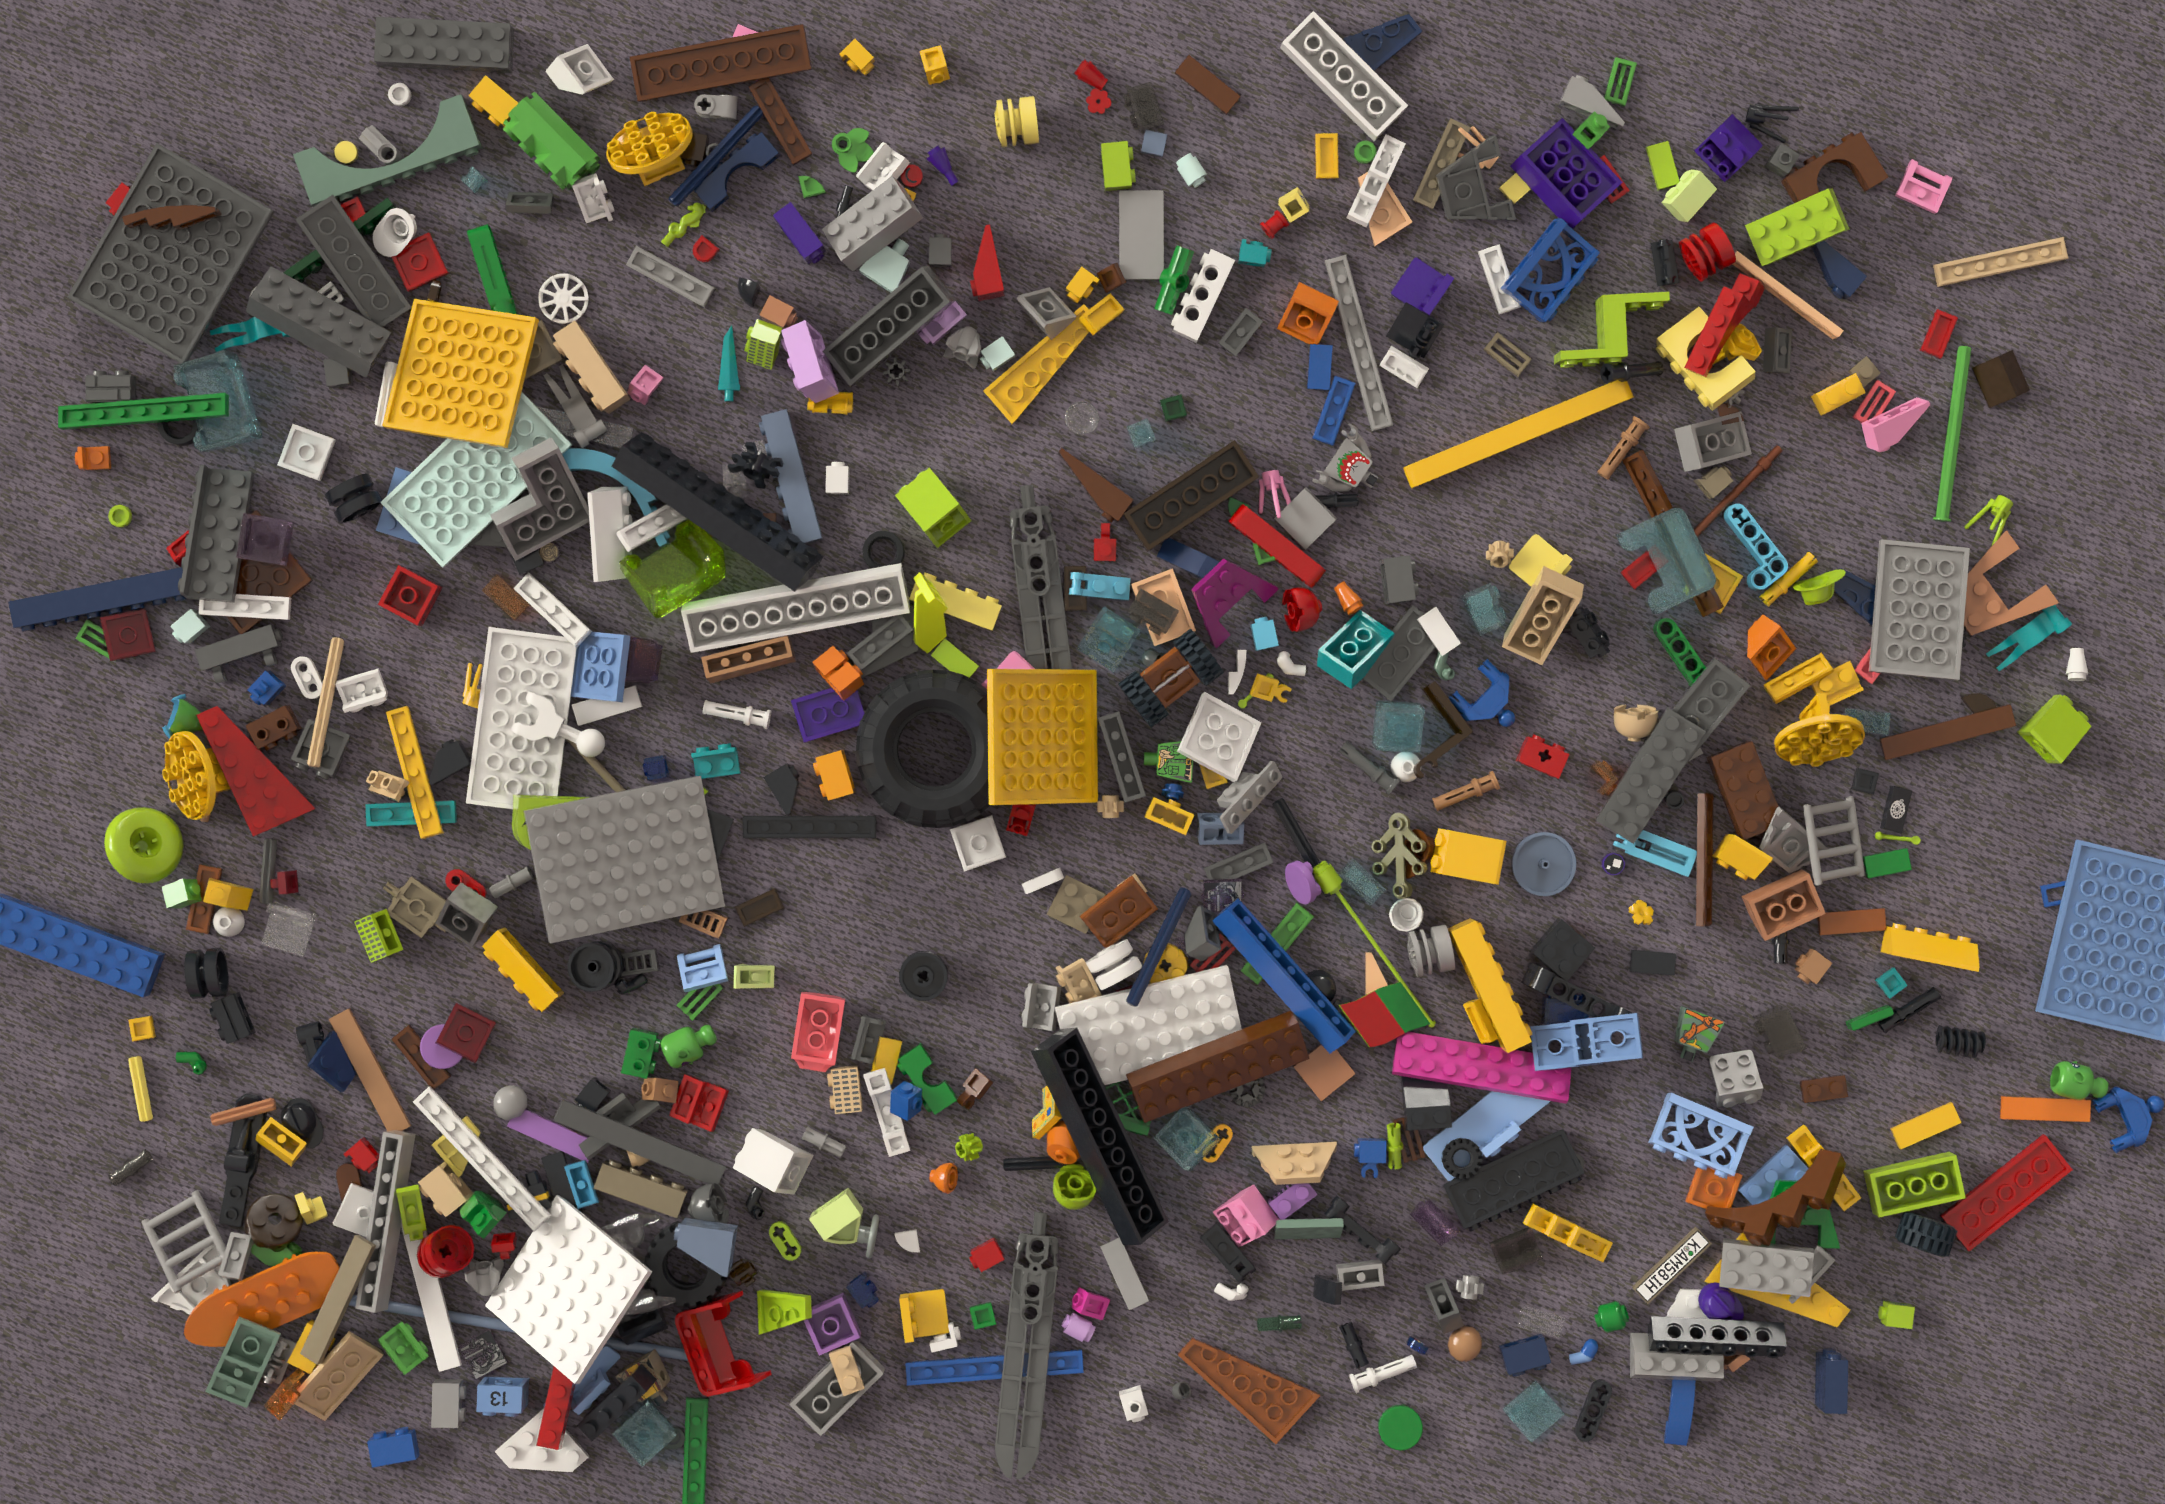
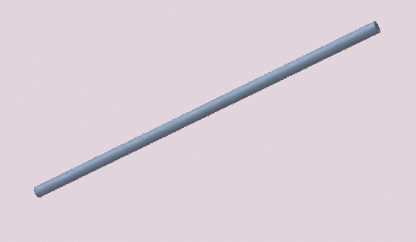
(498, 1324)

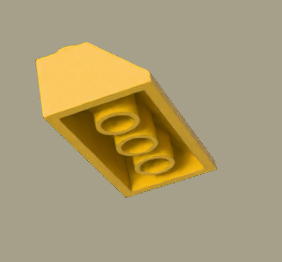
(1930, 948)
(522, 969)

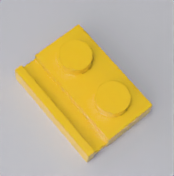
(1839, 684)

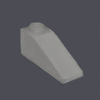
(1586, 99)

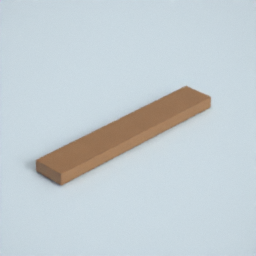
(369, 1071)

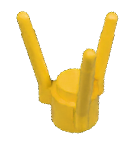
(472, 694)

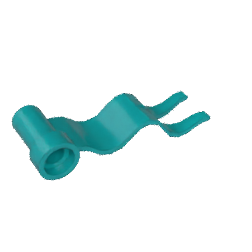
(253, 327)
(2032, 634)

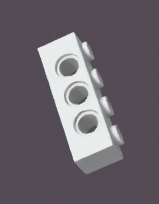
(1221, 265)

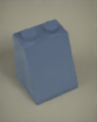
(708, 1242)

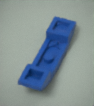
(1680, 1412)

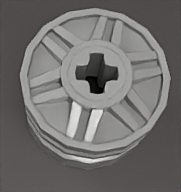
(1431, 950)

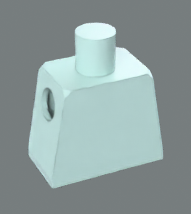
(887, 266)

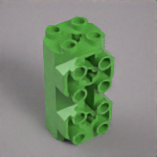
(551, 141)

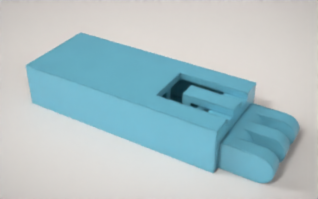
(1661, 852)

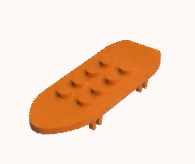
(264, 1298)

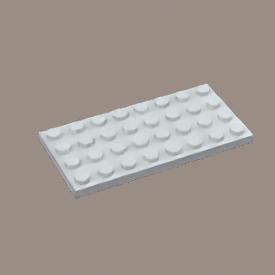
(502, 760)
(1167, 1021)

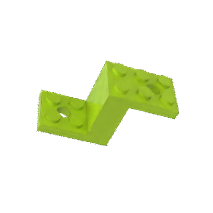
(1611, 328)

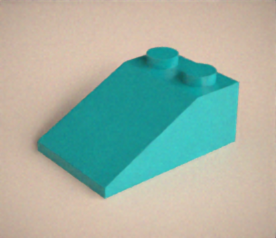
(1354, 649)

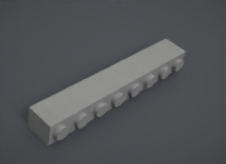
(385, 1220)

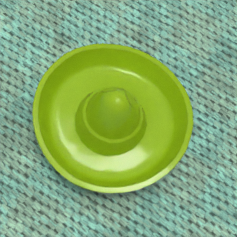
(144, 844)

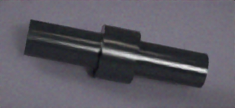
(844, 205)

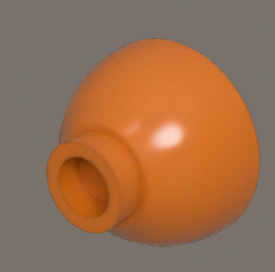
(945, 1177)

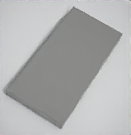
(1141, 234)

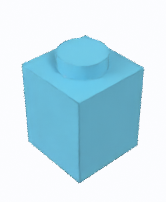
(1264, 633)

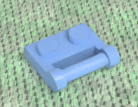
(702, 974)

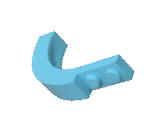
(600, 462)

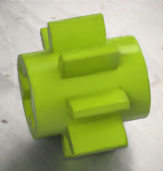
(969, 1147)

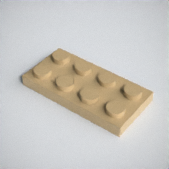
(337, 1375)

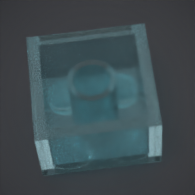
(1398, 726)
(1187, 1138)
(645, 1432)

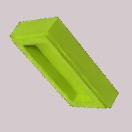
(1662, 165)
(954, 659)

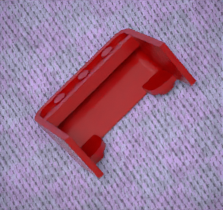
(710, 1351)

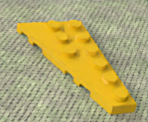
(1819, 1306)

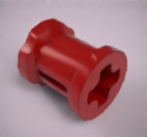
(1274, 224)

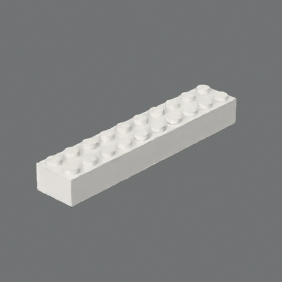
(783, 612)

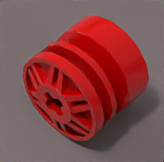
(1707, 251)
(455, 1246)

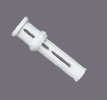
(747, 715)
(1373, 1376)

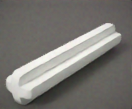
(387, 382)

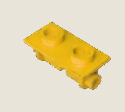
(839, 403)

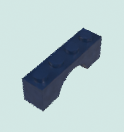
(756, 153)

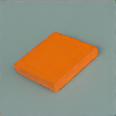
(1712, 1190)

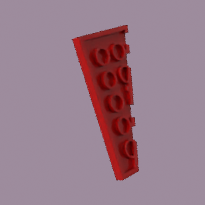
(257, 785)

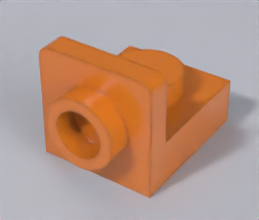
(93, 458)

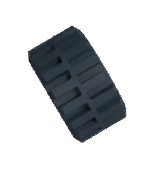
(1926, 1234)

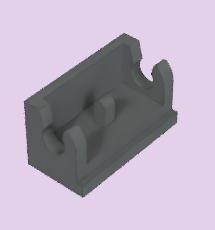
(868, 1038)

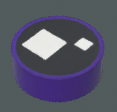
(1613, 864)

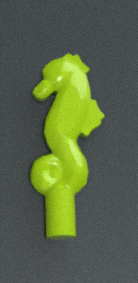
(692, 219)

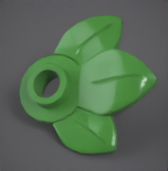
(856, 148)

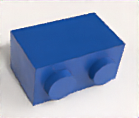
(393, 1447)

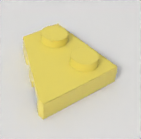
(450, 1154)

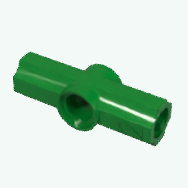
(1174, 280)

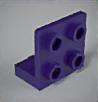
(1421, 286)

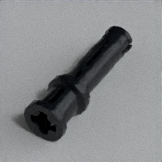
(1624, 371)

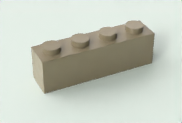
(640, 1188)

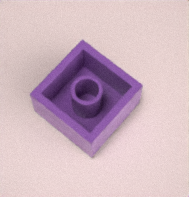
(832, 1324)

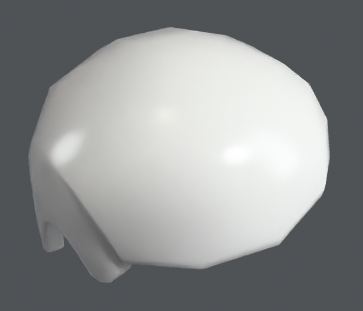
(1406, 914)

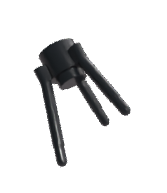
(1757, 114)

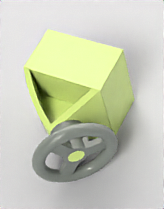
(840, 1222)

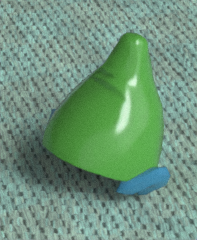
(182, 717)

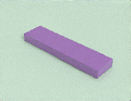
(549, 1133)

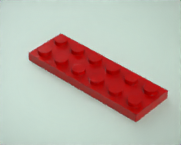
(2006, 1192)

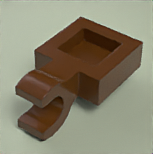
(976, 1086)

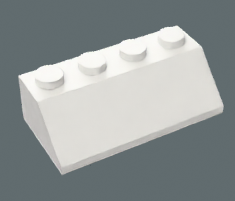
(607, 516)

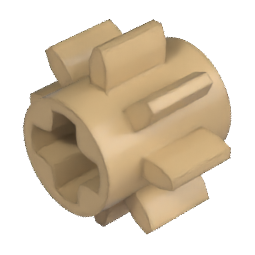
(1499, 554)
(1110, 806)

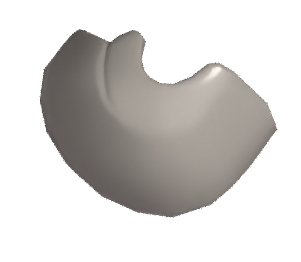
(510, 1102)

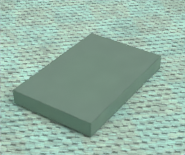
(1308, 1228)

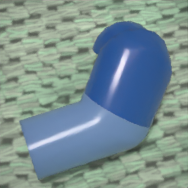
(1586, 1354)

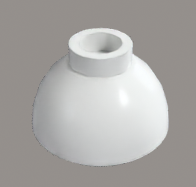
(1403, 765)
(228, 921)

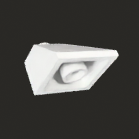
(579, 71)

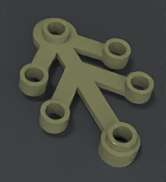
(1400, 852)

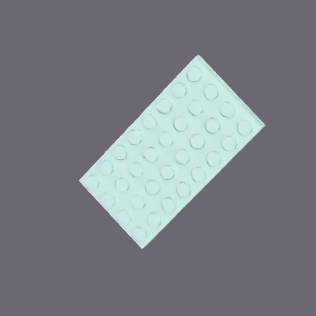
(464, 482)

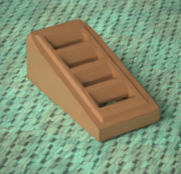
(720, 926)

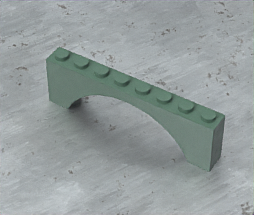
(450, 138)

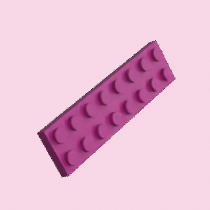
(1478, 1067)

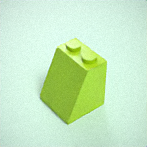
(933, 507)
(2055, 729)

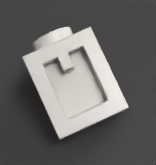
(943, 1342)

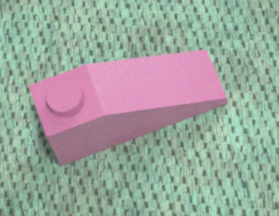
(1893, 424)

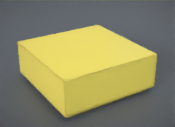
(1514, 188)

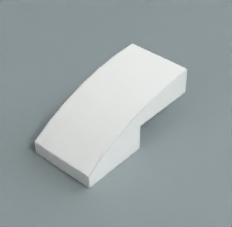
(1235, 677)

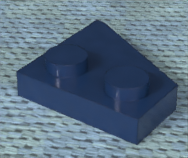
(333, 1063)

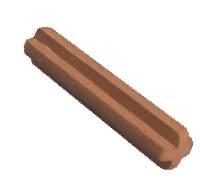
(243, 1112)

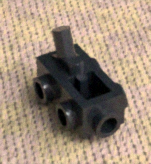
(1585, 628)

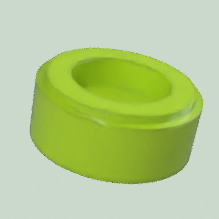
(120, 516)

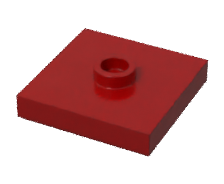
(420, 262)

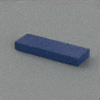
(1333, 410)

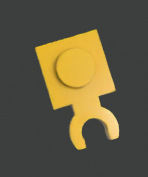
(1267, 687)

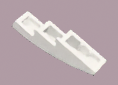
(1376, 180)

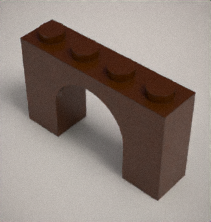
(1853, 153)

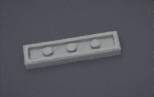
(670, 276)

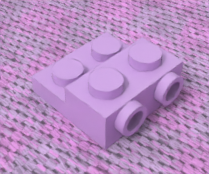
(942, 324)

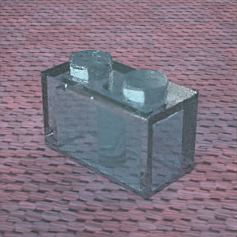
(1361, 881)

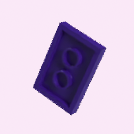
(826, 713)

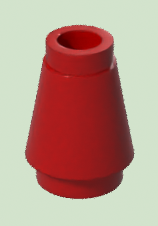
(1090, 74)

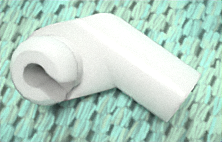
(1288, 666)
(1232, 1294)

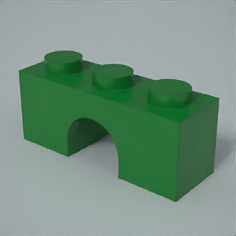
(935, 1096)

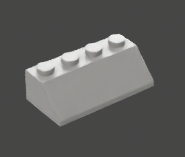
(1672, 1364)

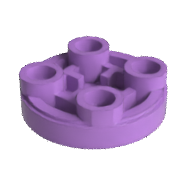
(1301, 882)
(435, 1055)

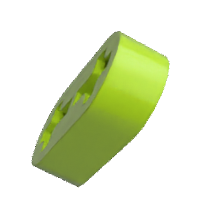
(780, 1243)

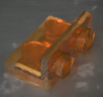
(285, 1395)

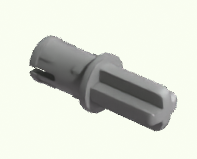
(511, 882)
(823, 1142)

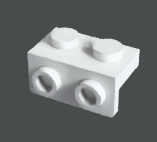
(882, 166)
(591, 198)
(362, 690)

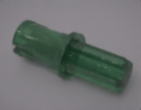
(1278, 1323)

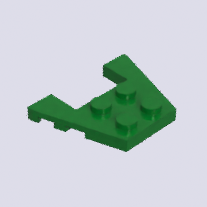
(1826, 1231)

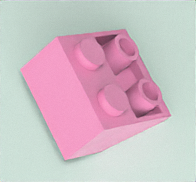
(1246, 1216)

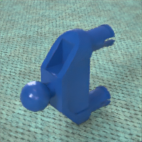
(1491, 700)
(2134, 1113)

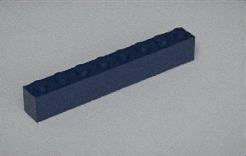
(96, 598)

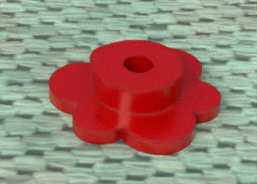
(1095, 95)

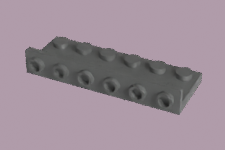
(214, 534)

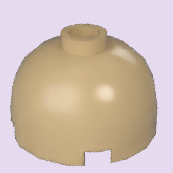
(1635, 722)

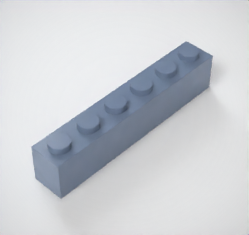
(792, 478)

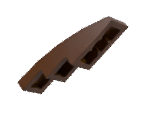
(179, 216)

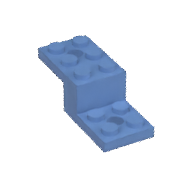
(1586, 1042)

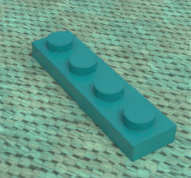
(402, 813)

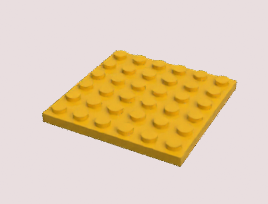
(460, 373)
(1042, 736)

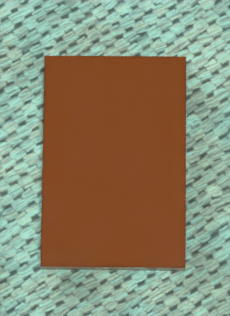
(1118, 912)

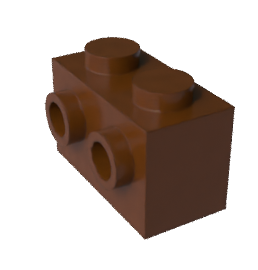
(274, 727)

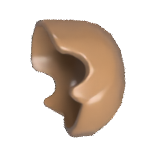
(1465, 1343)

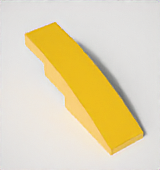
(1808, 1148)
(1568, 1233)

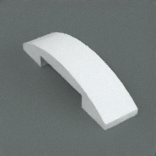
(891, 1125)

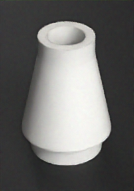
(2077, 665)

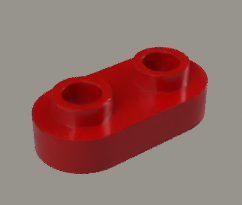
(466, 879)

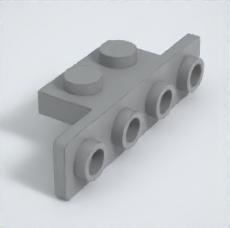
(1246, 794)

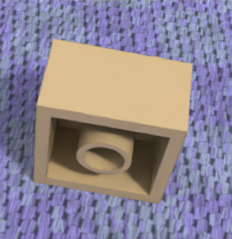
(445, 1189)

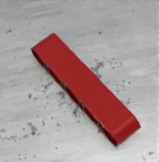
(1277, 545)

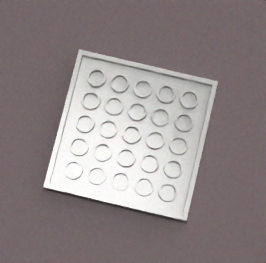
(568, 1289)

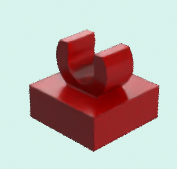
(504, 1244)

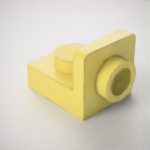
(311, 1209)

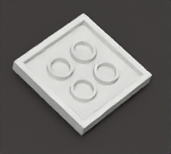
(1219, 737)

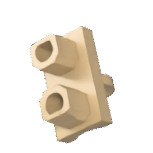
(387, 785)

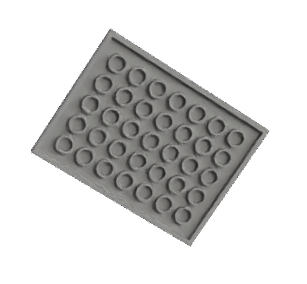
(624, 859)

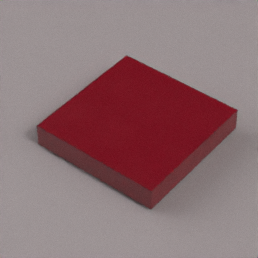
(127, 634)
(465, 1032)

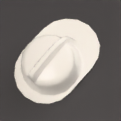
(394, 232)

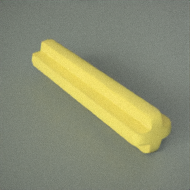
(140, 1088)

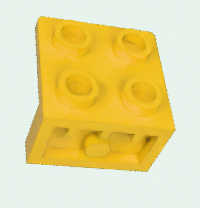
(924, 1314)

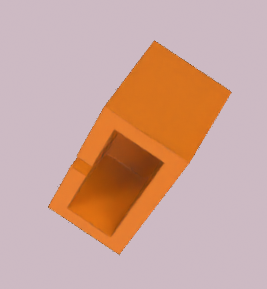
(838, 672)

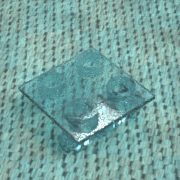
(1533, 1411)

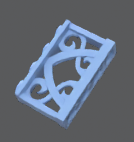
(1729, 1127)

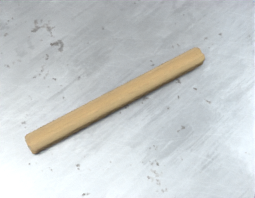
(325, 702)

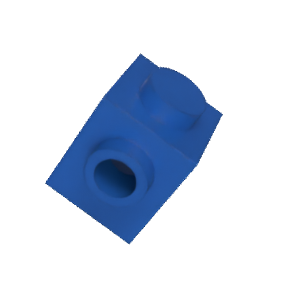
(906, 1100)

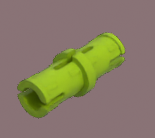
(1394, 1146)

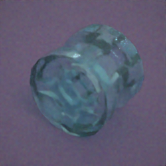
(474, 180)

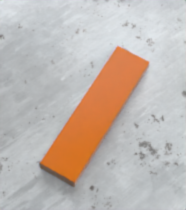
(2045, 1109)

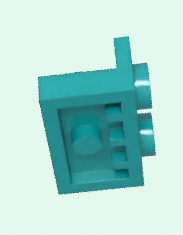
(716, 762)

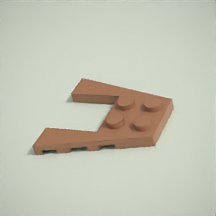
(1984, 606)

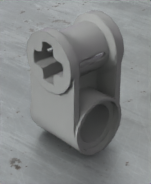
(721, 107)

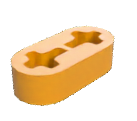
(1222, 1143)

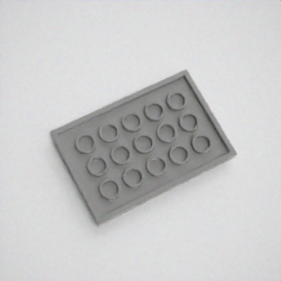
(1919, 610)

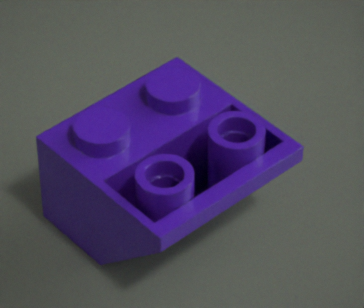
(1728, 148)

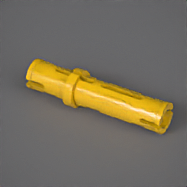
(1782, 584)

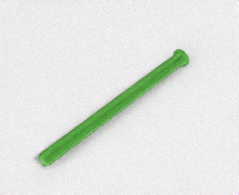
(1953, 434)

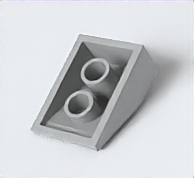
(1711, 442)

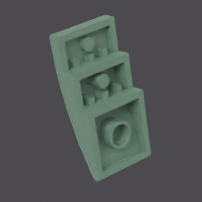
(243, 1362)

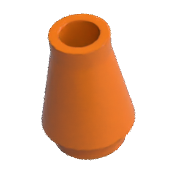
(1348, 598)

